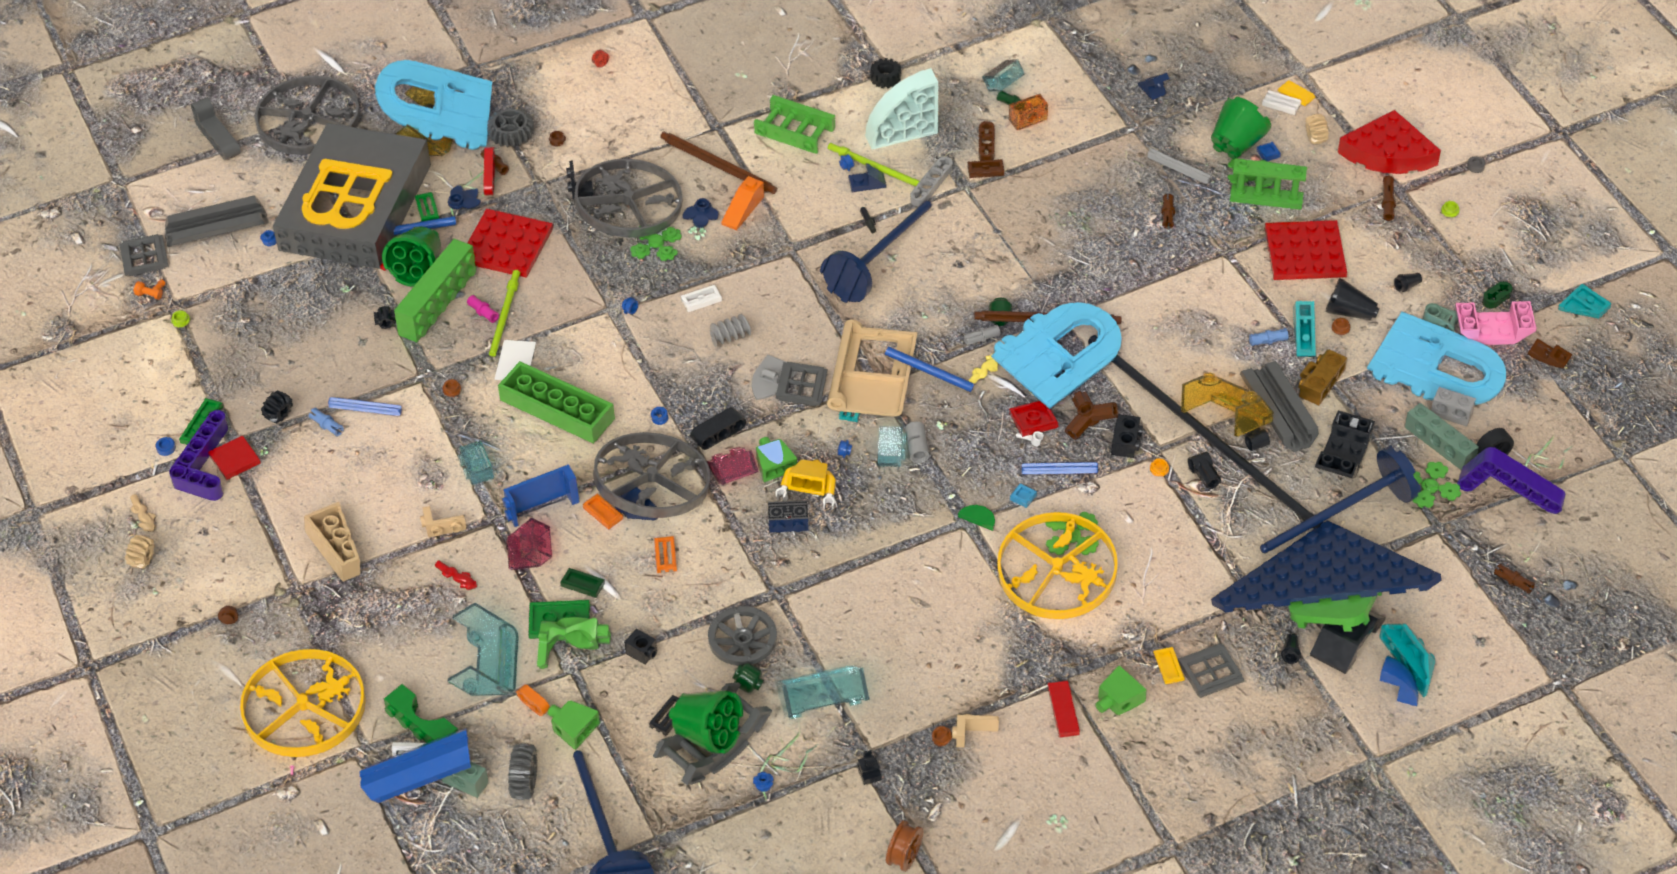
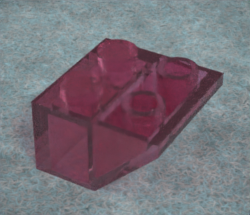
(733, 465)
(529, 545)

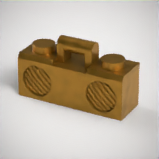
(1325, 374)

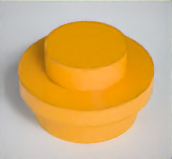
(1159, 467)

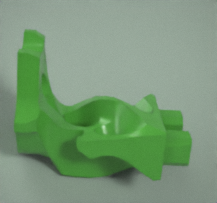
(577, 631)

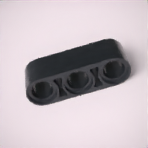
(718, 428)

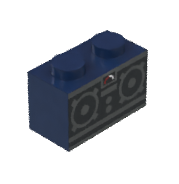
(788, 516)

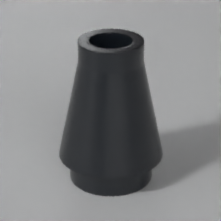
(1406, 281)
(1291, 651)

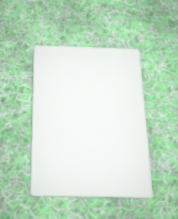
(511, 354)

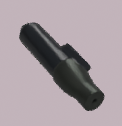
(870, 222)

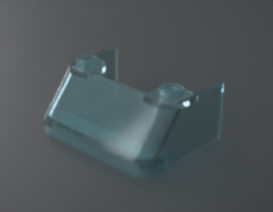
(496, 653)
(822, 689)

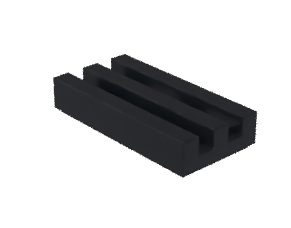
(661, 727)

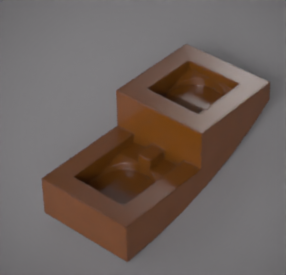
(1554, 356)

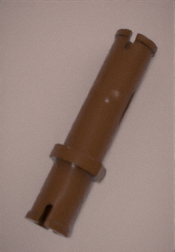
(1388, 203)

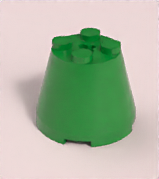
(1239, 127)
(411, 254)
(708, 719)

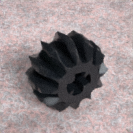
(277, 406)

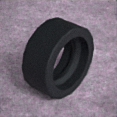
(1498, 439)

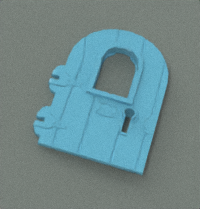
(454, 113)
(1037, 358)
(1415, 362)

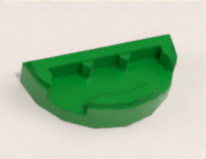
(978, 515)

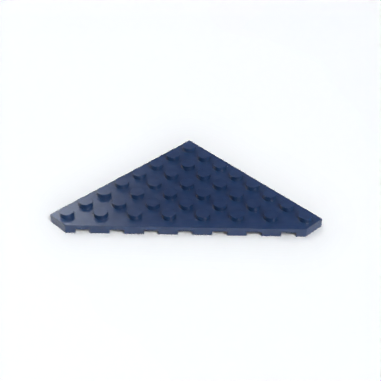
(1326, 565)

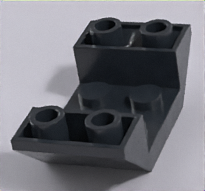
(1346, 445)
(1340, 647)

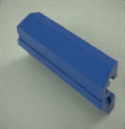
(416, 767)

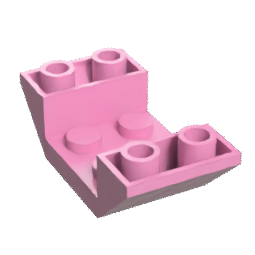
(1496, 327)

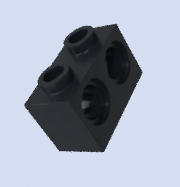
(1126, 435)

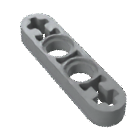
(937, 168)

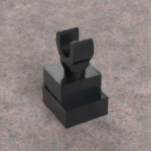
(869, 768)

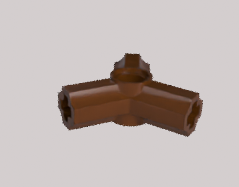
(1089, 414)

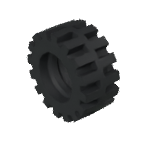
(885, 66)

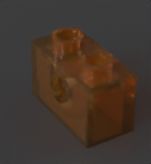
(1028, 112)

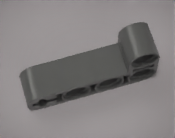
(213, 129)

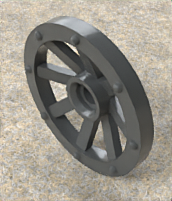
(742, 637)

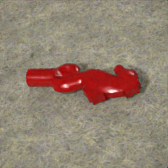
(463, 578)

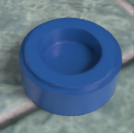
(165, 446)

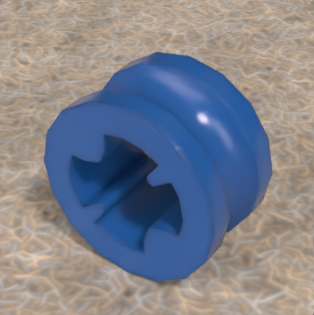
(659, 410)

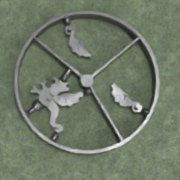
(292, 126)
(614, 184)
(635, 458)

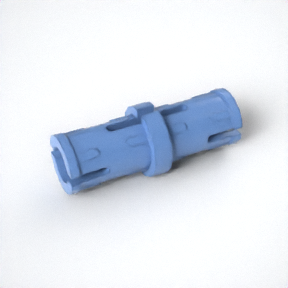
(1268, 337)
(326, 422)

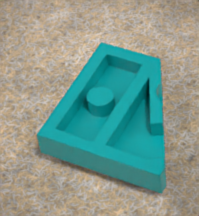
(1585, 302)

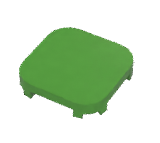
(1339, 612)

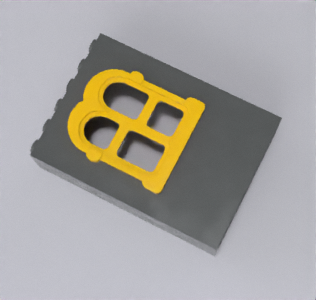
(356, 159)

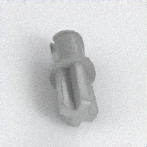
(981, 335)

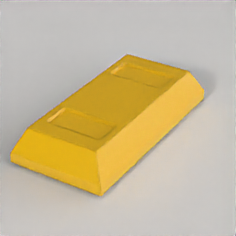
(1293, 90)
(1169, 665)

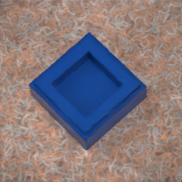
(1268, 151)

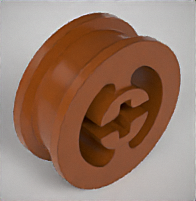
(904, 845)

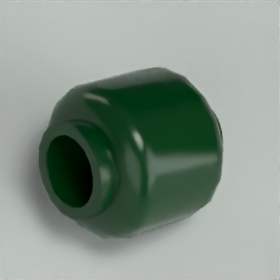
(1000, 304)
(748, 677)

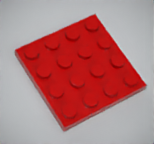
(508, 242)
(1305, 250)

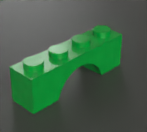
(403, 705)

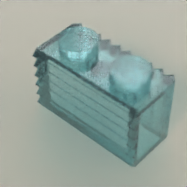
(890, 446)
(476, 463)

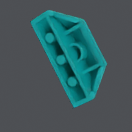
(1410, 651)

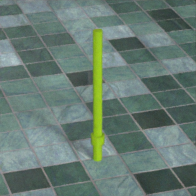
(844, 151)
(512, 287)

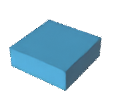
(1023, 495)

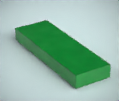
(204, 410)

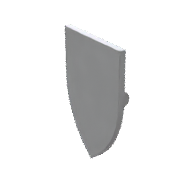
(767, 377)

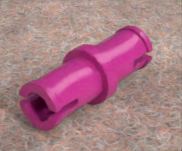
(482, 308)

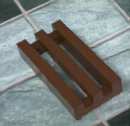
(985, 168)

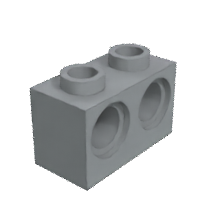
(1453, 406)

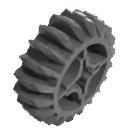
(510, 127)
(522, 771)

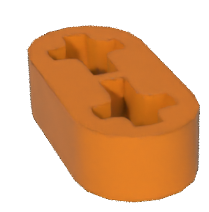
(533, 700)

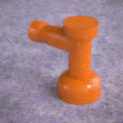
(140, 289)

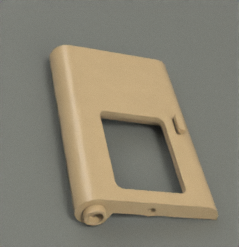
(868, 391)

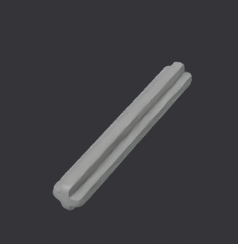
(1179, 166)

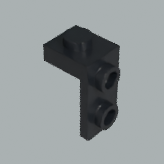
(586, 189)

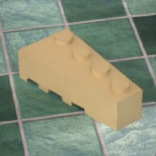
(333, 540)

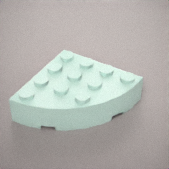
(905, 111)

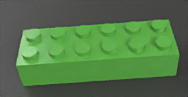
(435, 290)
(556, 402)

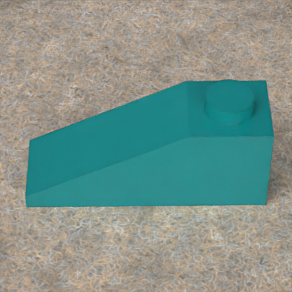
(1304, 328)

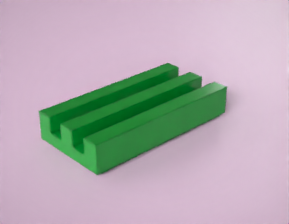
(429, 216)

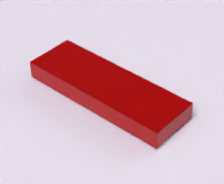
(1063, 709)

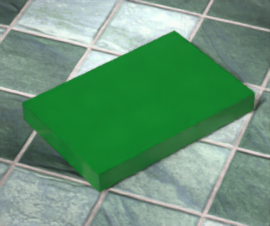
(555, 611)

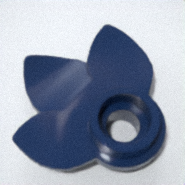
(463, 198)
(701, 213)

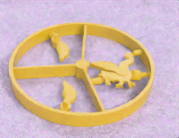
(1086, 575)
(331, 688)

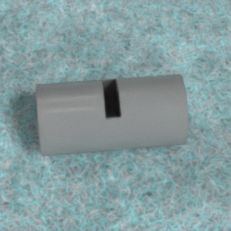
(917, 442)

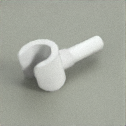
(1035, 439)

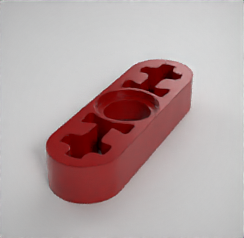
(489, 171)

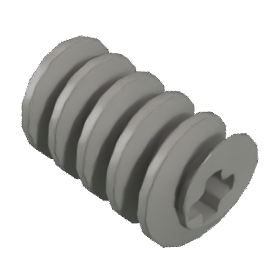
(729, 329)

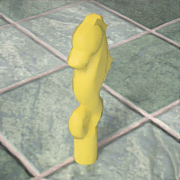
(990, 365)

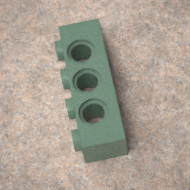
(1440, 436)

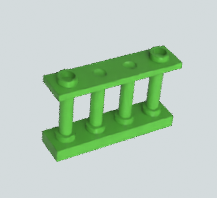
(799, 112)
(1268, 196)

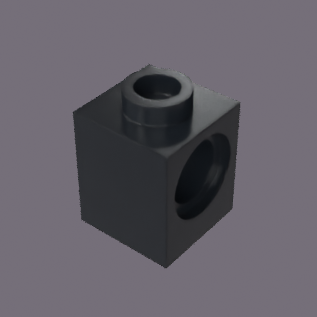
(641, 646)

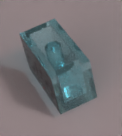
(1003, 75)

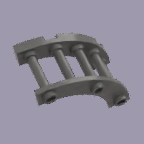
(714, 763)

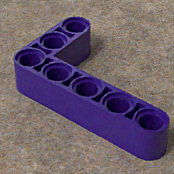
(186, 470)
(1513, 475)

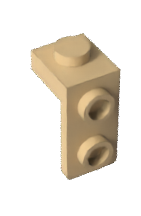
(441, 526)
(973, 723)

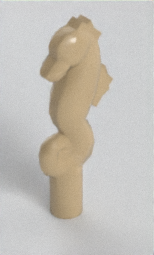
(147, 520)

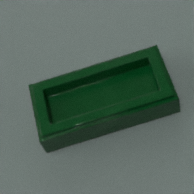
(582, 582)

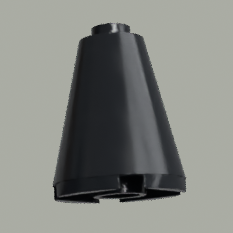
(1351, 302)

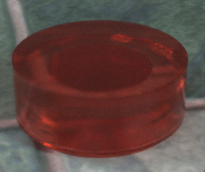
(600, 58)

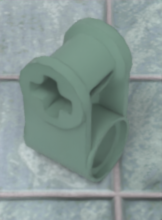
(1440, 316)

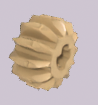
(1316, 128)
(139, 551)

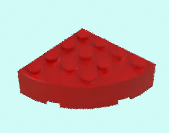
(1389, 146)

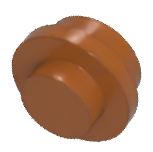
(1341, 326)
(451, 388)
(941, 736)

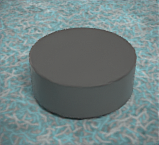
(1476, 164)

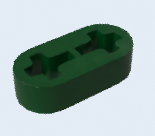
(1494, 292)

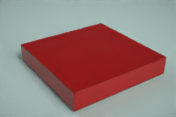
(1033, 418)
(234, 457)

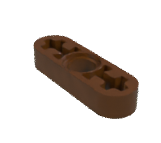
(986, 136)

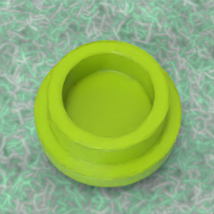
(1450, 209)
(180, 319)

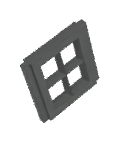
(127, 257)
(818, 386)
(1202, 656)

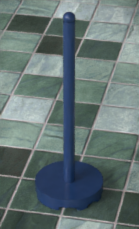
(849, 275)
(1396, 474)
(616, 861)

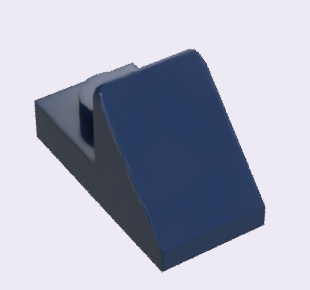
(1154, 85)
(866, 181)

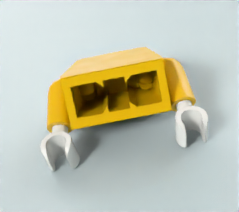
(809, 478)

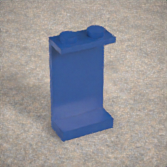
(539, 491)

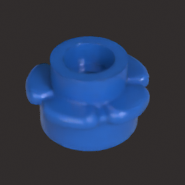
(846, 162)
(268, 238)
(630, 305)
(844, 448)
(763, 786)

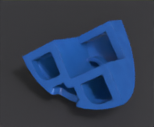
(1398, 674)

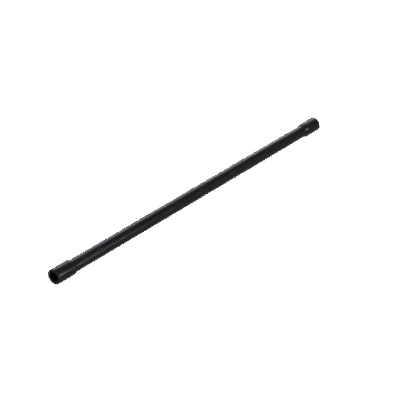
(1211, 437)

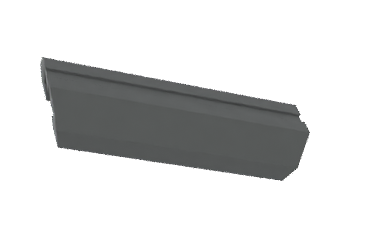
(214, 220)
(1290, 416)

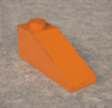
(744, 202)

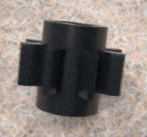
(384, 317)

